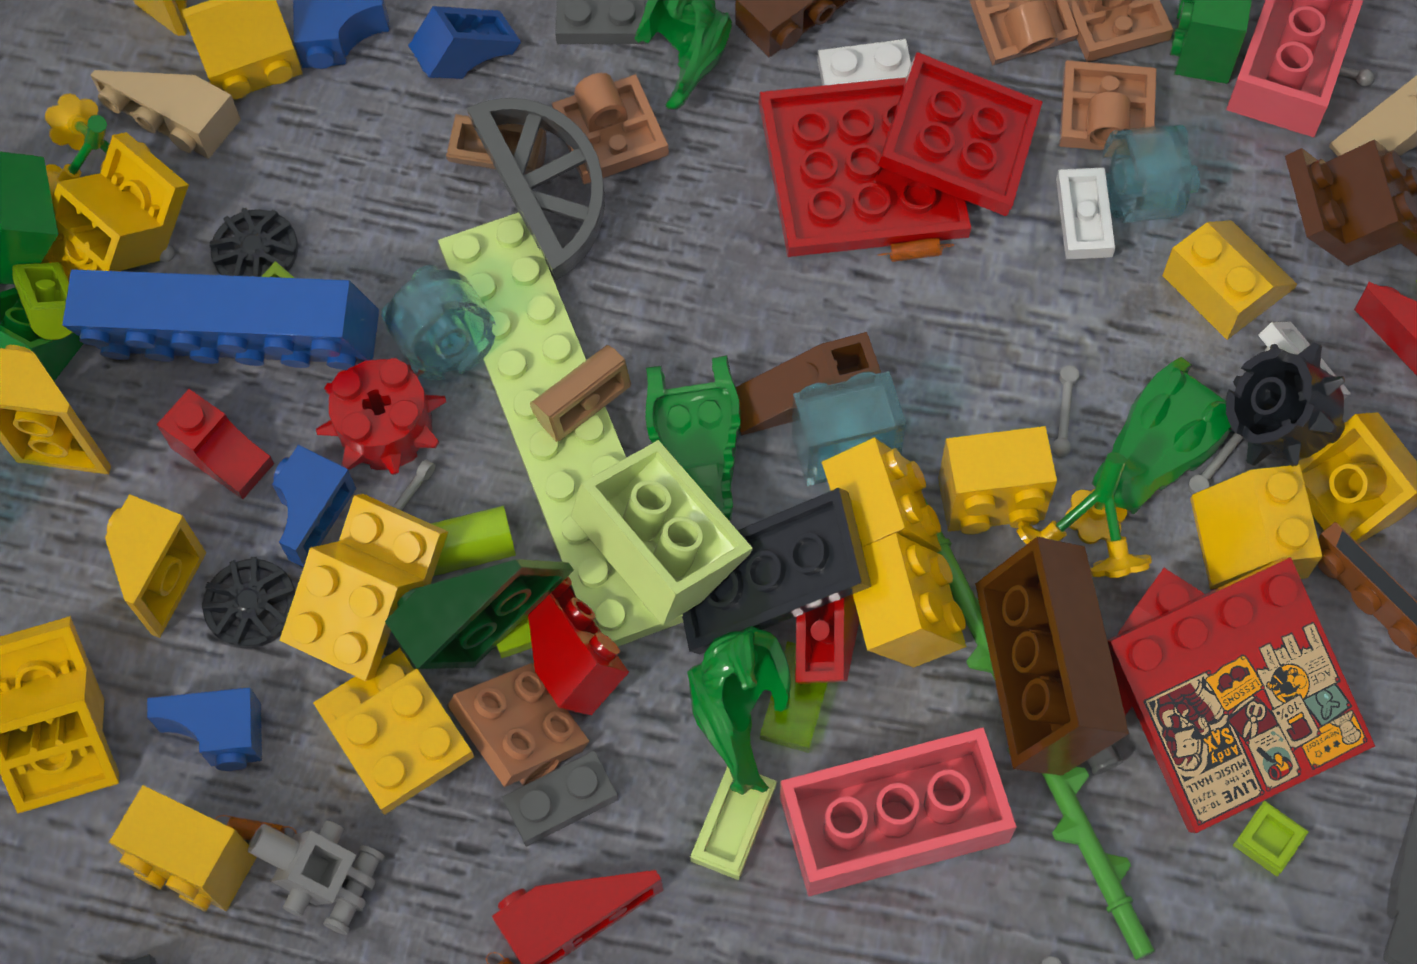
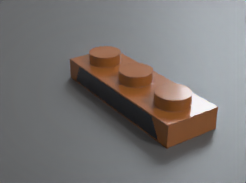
(1370, 586)

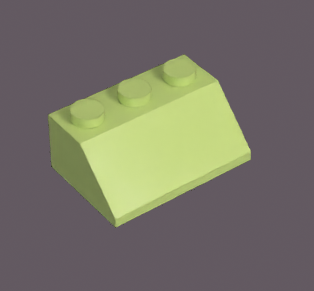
(659, 531)

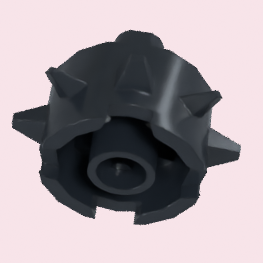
(1286, 405)

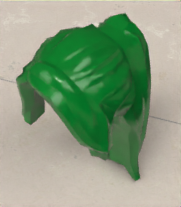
(697, 34)
(727, 689)

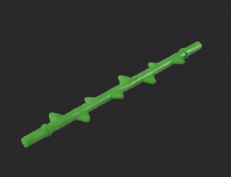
(1074, 825)

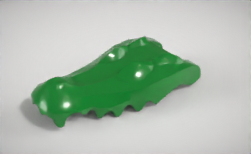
(698, 428)
(1167, 432)

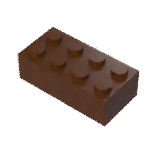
(1050, 658)

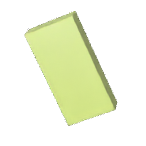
(731, 827)

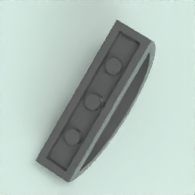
(530, 203)

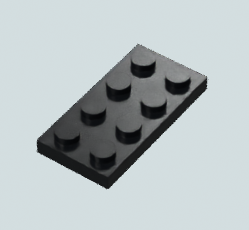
(795, 566)

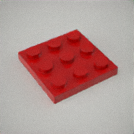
(960, 134)

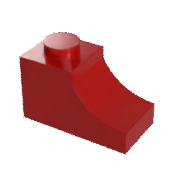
(214, 444)

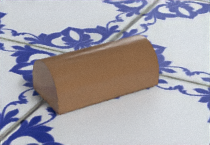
(468, 149)
(582, 393)

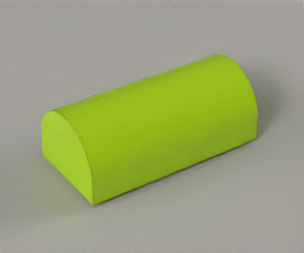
(43, 296)
(475, 540)

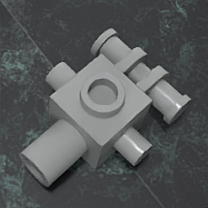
(315, 868)

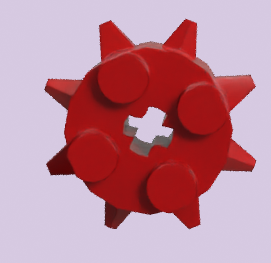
(380, 414)

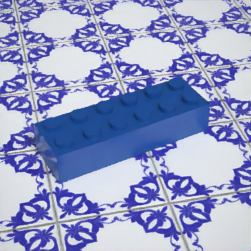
(222, 318)

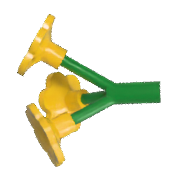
(80, 127)
(1095, 519)

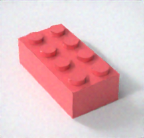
(1294, 62)
(896, 811)

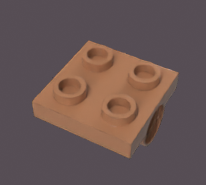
(1118, 25)
(1023, 26)
(1102, 100)
(615, 122)
(518, 726)

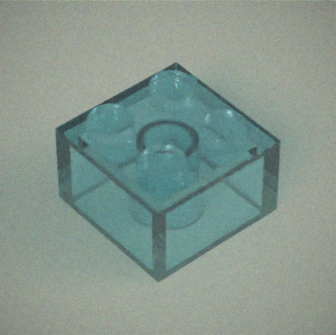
(843, 416)

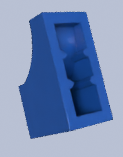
(331, 28)
(459, 39)
(315, 497)
(221, 721)

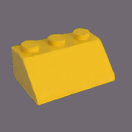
(39, 421)

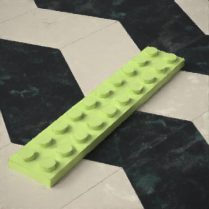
(529, 355)

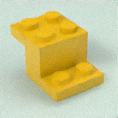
(119, 214)
(357, 583)
(50, 718)
(394, 731)

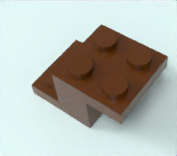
(1356, 201)

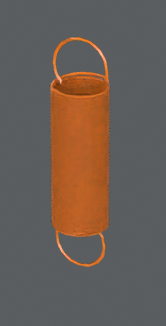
(915, 249)
(247, 827)

